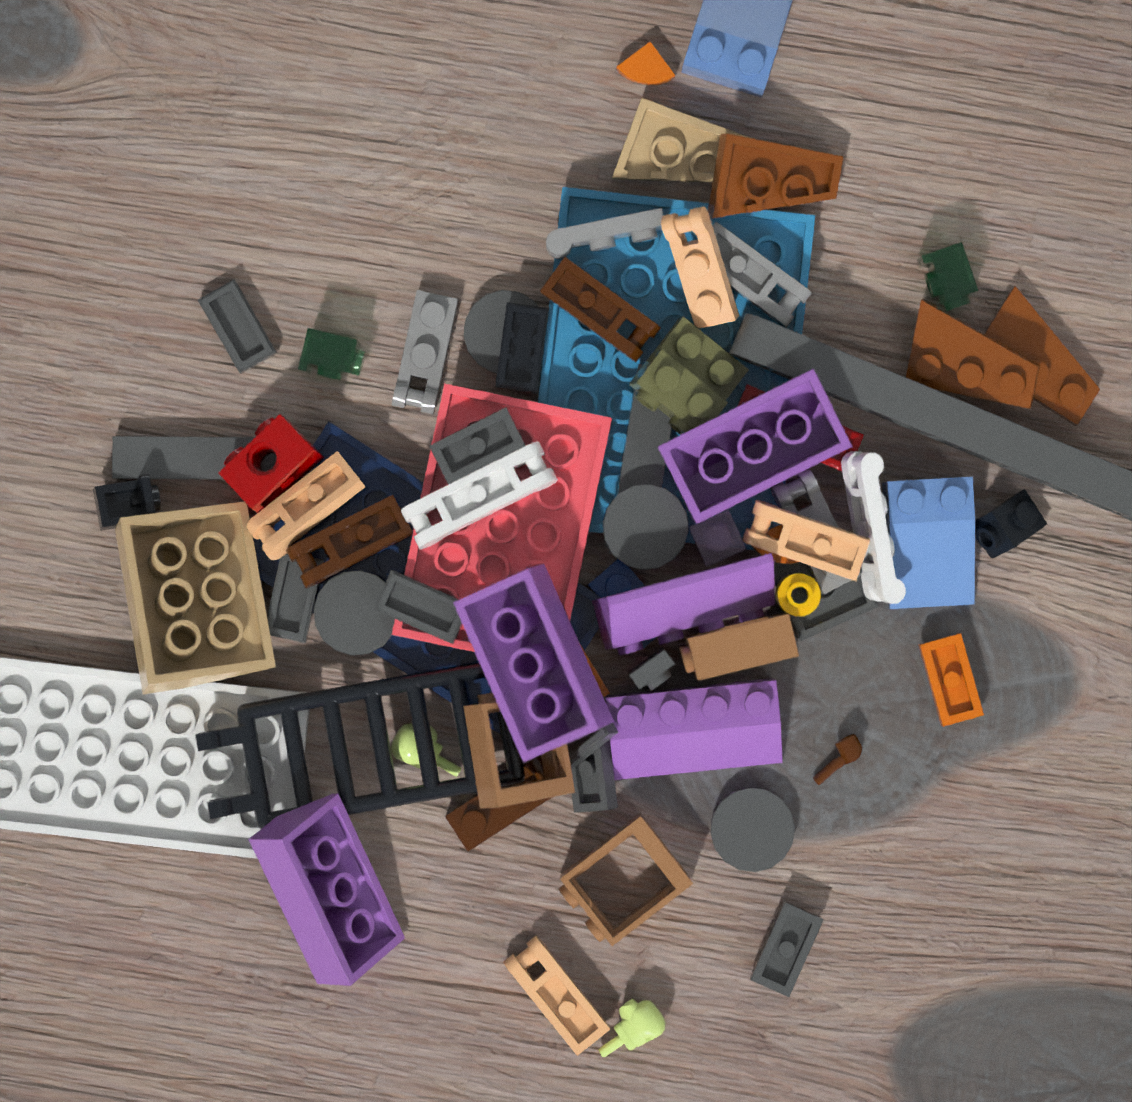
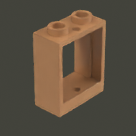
(739, 646)
(555, 763)
(598, 922)

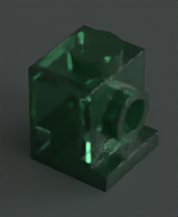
(949, 276)
(331, 355)

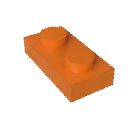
(951, 679)

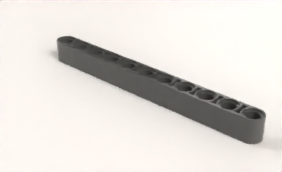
(936, 415)

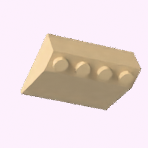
(194, 596)

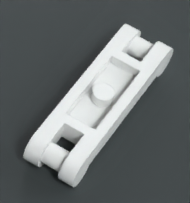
(479, 494)
(868, 519)

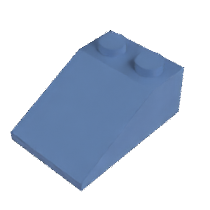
(736, 42)
(933, 540)

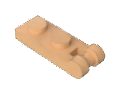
(700, 268)
(304, 505)
(807, 541)
(558, 996)

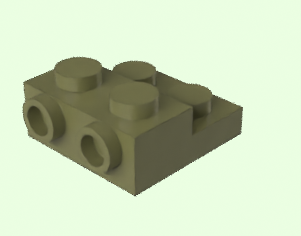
(687, 377)

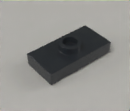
(522, 347)

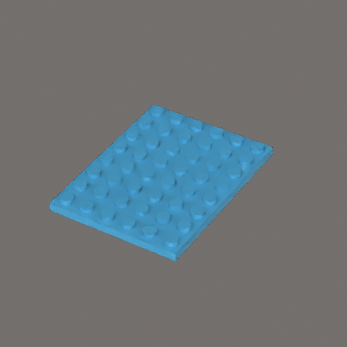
(594, 377)

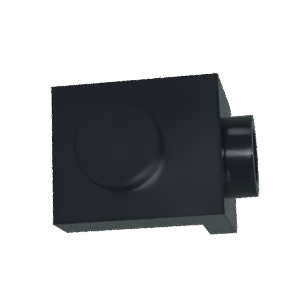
(125, 500)
(1008, 524)

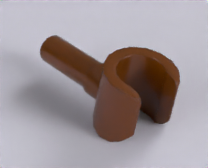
(849, 751)

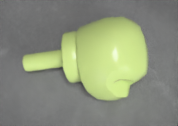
(405, 750)
(639, 1025)

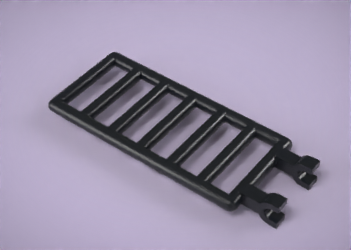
(372, 694)

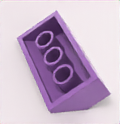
(755, 446)
(686, 602)
(533, 662)
(695, 729)
(327, 890)

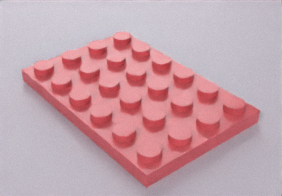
(534, 531)

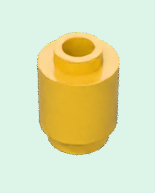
(785, 588)

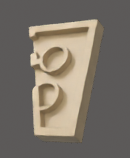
(669, 146)

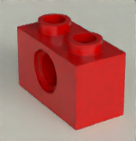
(294, 460)

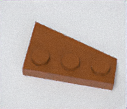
(769, 175)
(966, 362)
(1061, 380)

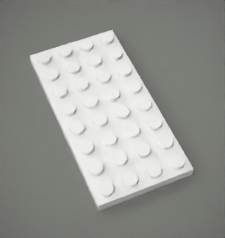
(125, 766)

